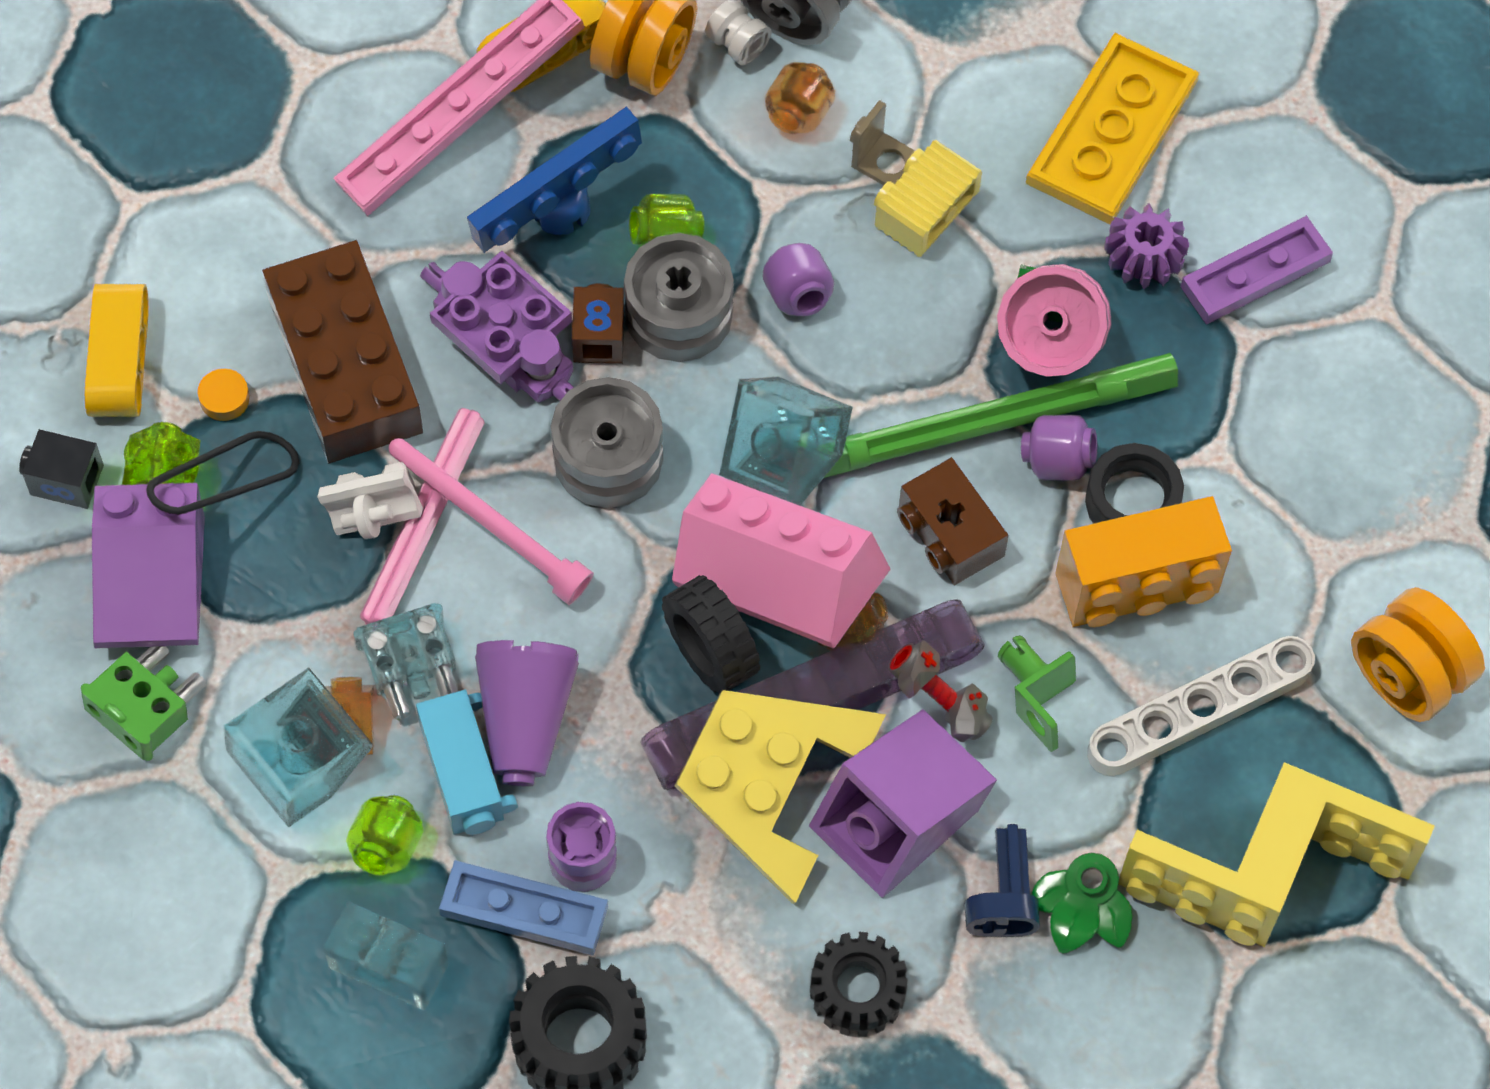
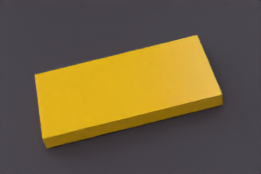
(1112, 128)

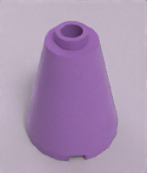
(523, 704)

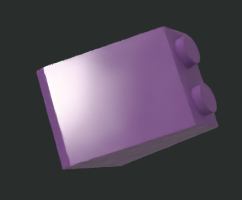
(900, 801)

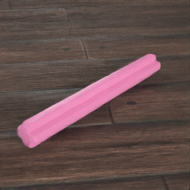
(417, 532)

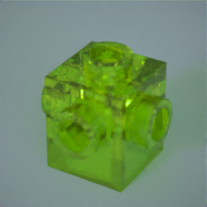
(158, 451)

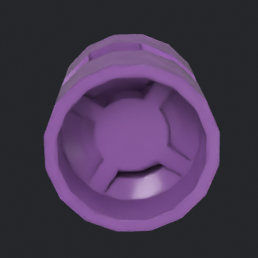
(581, 846)

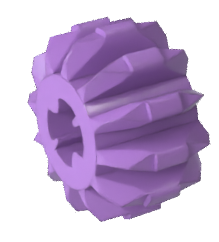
(1146, 245)

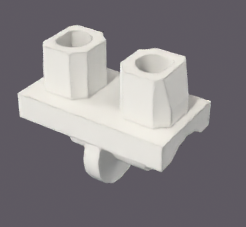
(371, 501)

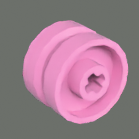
(1083, 312)

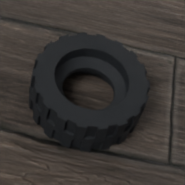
(711, 634)

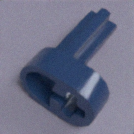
(1012, 909)

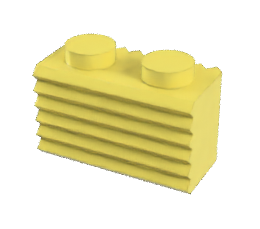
(926, 197)

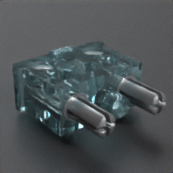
(402, 637)

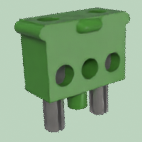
(138, 704)

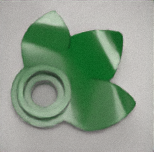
(1081, 910)

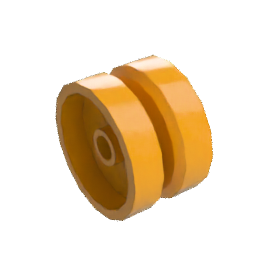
(643, 40)
(1418, 654)

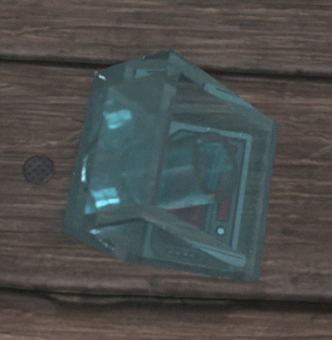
(783, 437)
(296, 746)

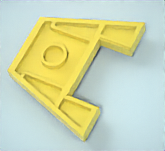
(750, 764)

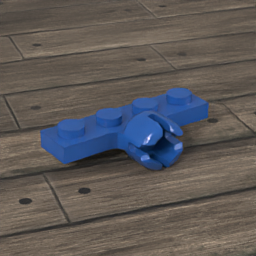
(558, 188)

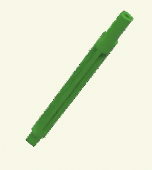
(1007, 412)

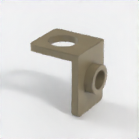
(871, 142)

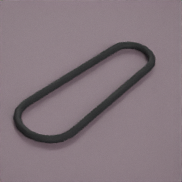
(228, 494)

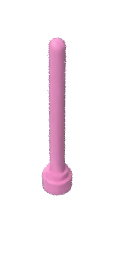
(566, 577)

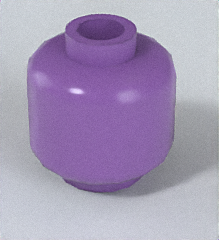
(798, 279)
(1060, 447)

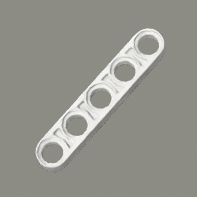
(1185, 724)

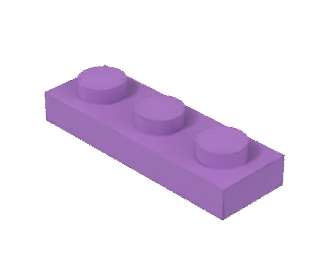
(1256, 269)

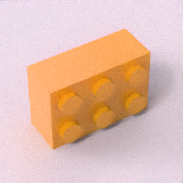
(1143, 562)

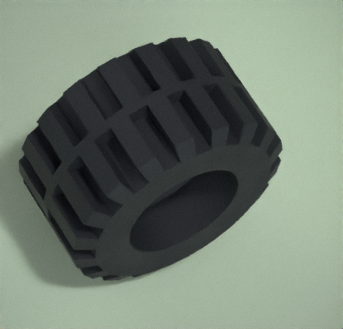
(578, 988)

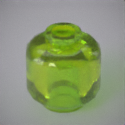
(663, 216)
(384, 834)

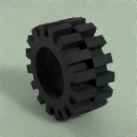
(858, 1015)

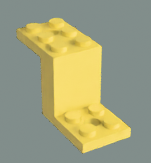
(1252, 898)

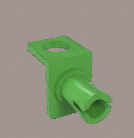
(1037, 686)

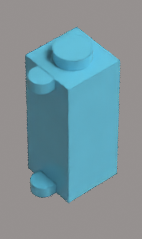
(462, 763)

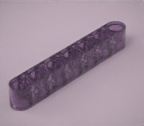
(841, 678)

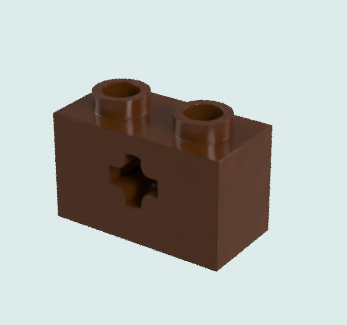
(950, 497)

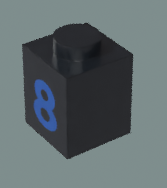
(61, 468)

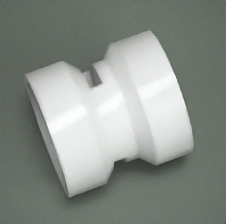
(738, 31)

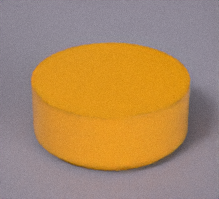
(223, 394)

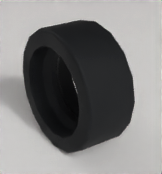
(1134, 458)

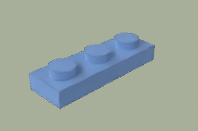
(523, 907)

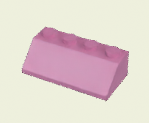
(779, 559)

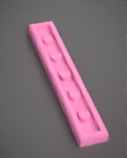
(458, 103)

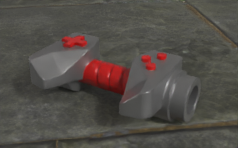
(966, 710)

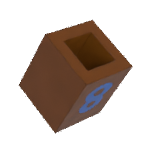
(598, 324)

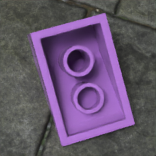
(146, 567)

